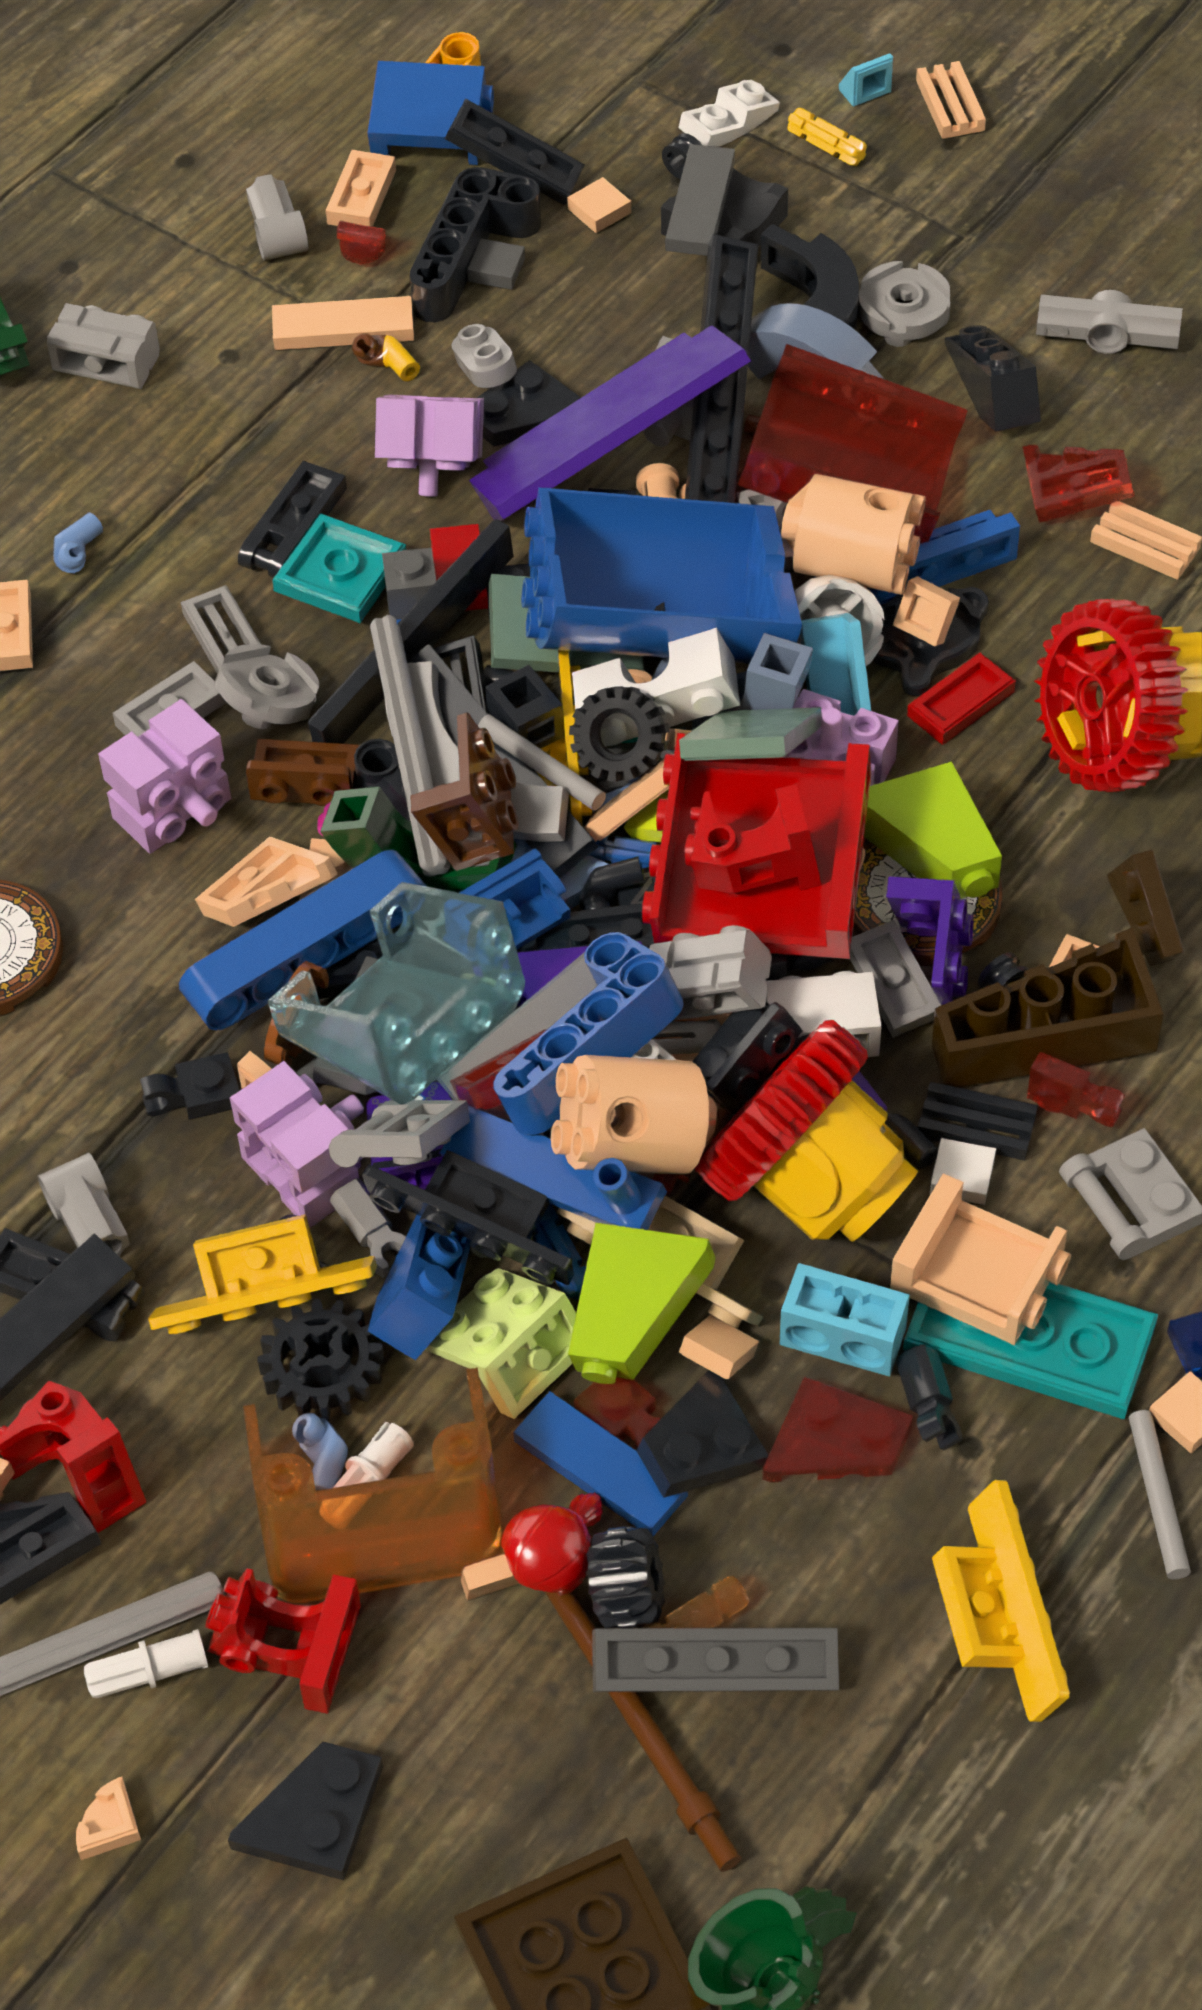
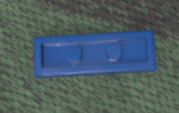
(595, 1462)

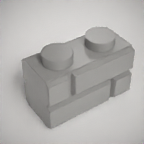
(103, 345)
(717, 971)

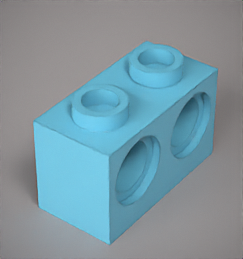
(844, 1319)

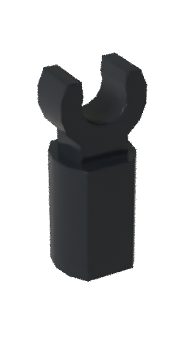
(929, 1395)

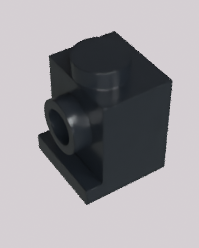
(526, 706)

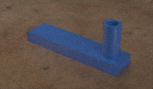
(602, 1195)

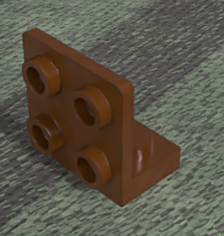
(474, 815)

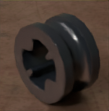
(675, 153)
(1003, 970)

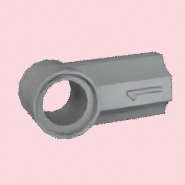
(277, 226)
(81, 1199)

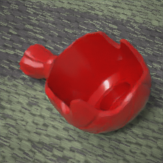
(550, 1544)

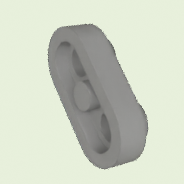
(483, 356)

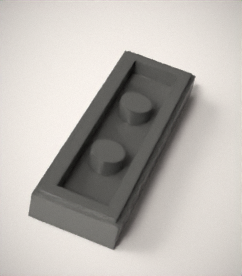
(700, 199)

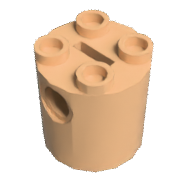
(854, 532)
(635, 1111)

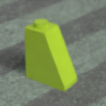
(934, 829)
(632, 1297)

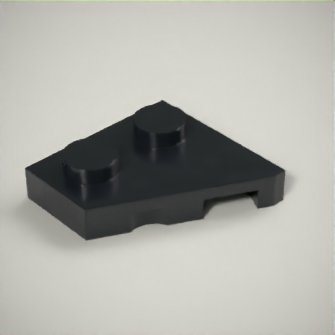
(522, 404)
(313, 1812)

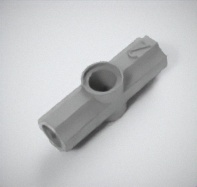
(1109, 321)

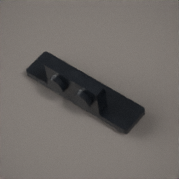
(479, 1206)

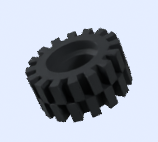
(588, 733)

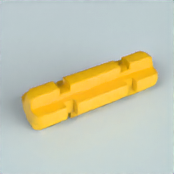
(827, 137)

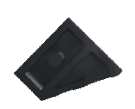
(701, 1440)
(40, 1540)

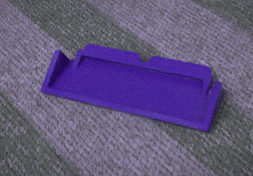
(605, 419)

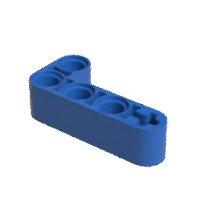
(616, 1019)

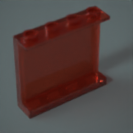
(852, 429)

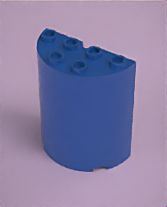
(615, 557)

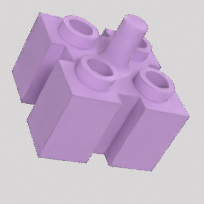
(429, 433)
(840, 728)
(166, 776)
(289, 1139)

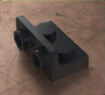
(745, 1053)

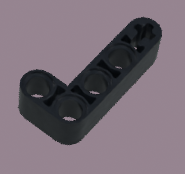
(476, 206)

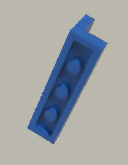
(963, 550)

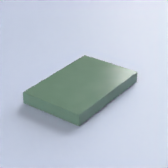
(508, 634)
(750, 734)

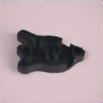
(922, 662)

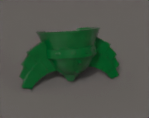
(767, 1949)

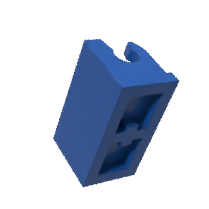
(528, 894)

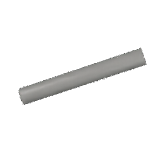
(543, 763)
(1159, 1495)

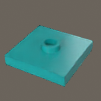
(336, 568)

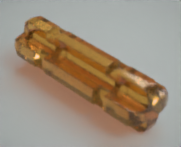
(706, 1610)

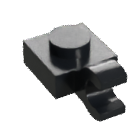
(200, 1087)

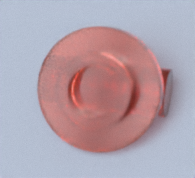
(361, 242)

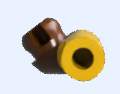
(385, 352)

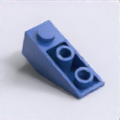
(420, 1289)

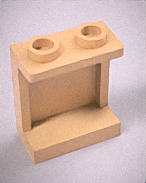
(978, 1264)

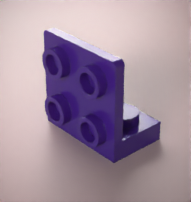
(937, 910)

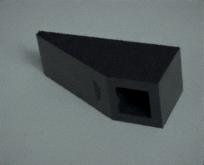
(996, 378)

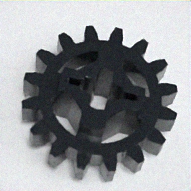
(320, 1361)

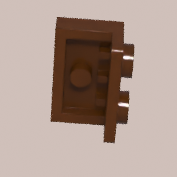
(300, 771)

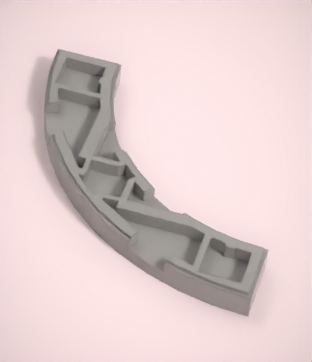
(538, 808)

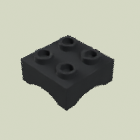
(747, 209)

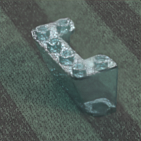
(421, 1003)

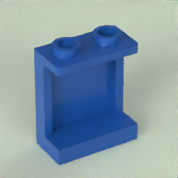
(420, 101)

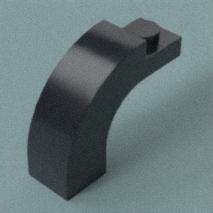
(815, 268)

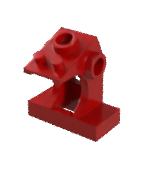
(755, 856)
(67, 1428)
(325, 1628)

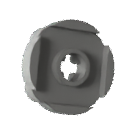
(904, 321)
(267, 686)

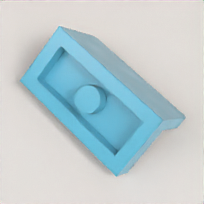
(837, 660)

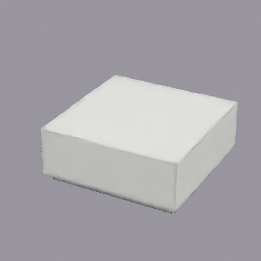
(968, 1164)

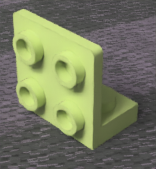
(513, 1335)

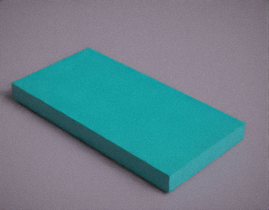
(1078, 1352)

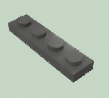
(715, 1659)

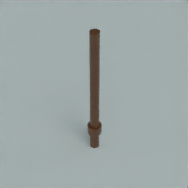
(695, 1808)

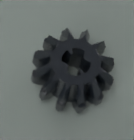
(625, 1578)

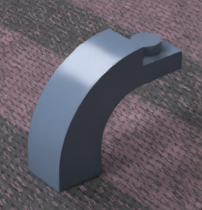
(808, 330)
(771, 678)

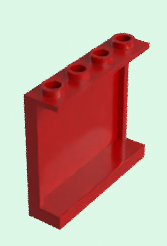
(745, 797)

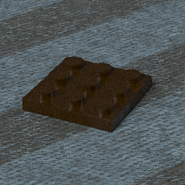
(580, 1941)

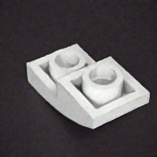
(735, 113)

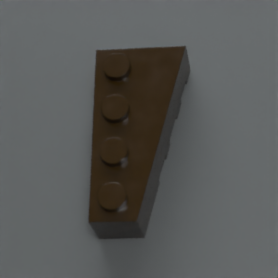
(1075, 1011)

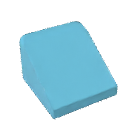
(868, 80)

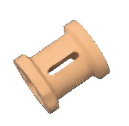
(658, 480)

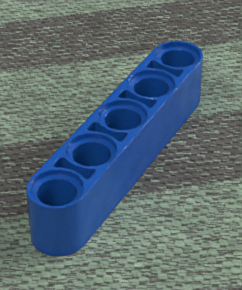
(315, 930)

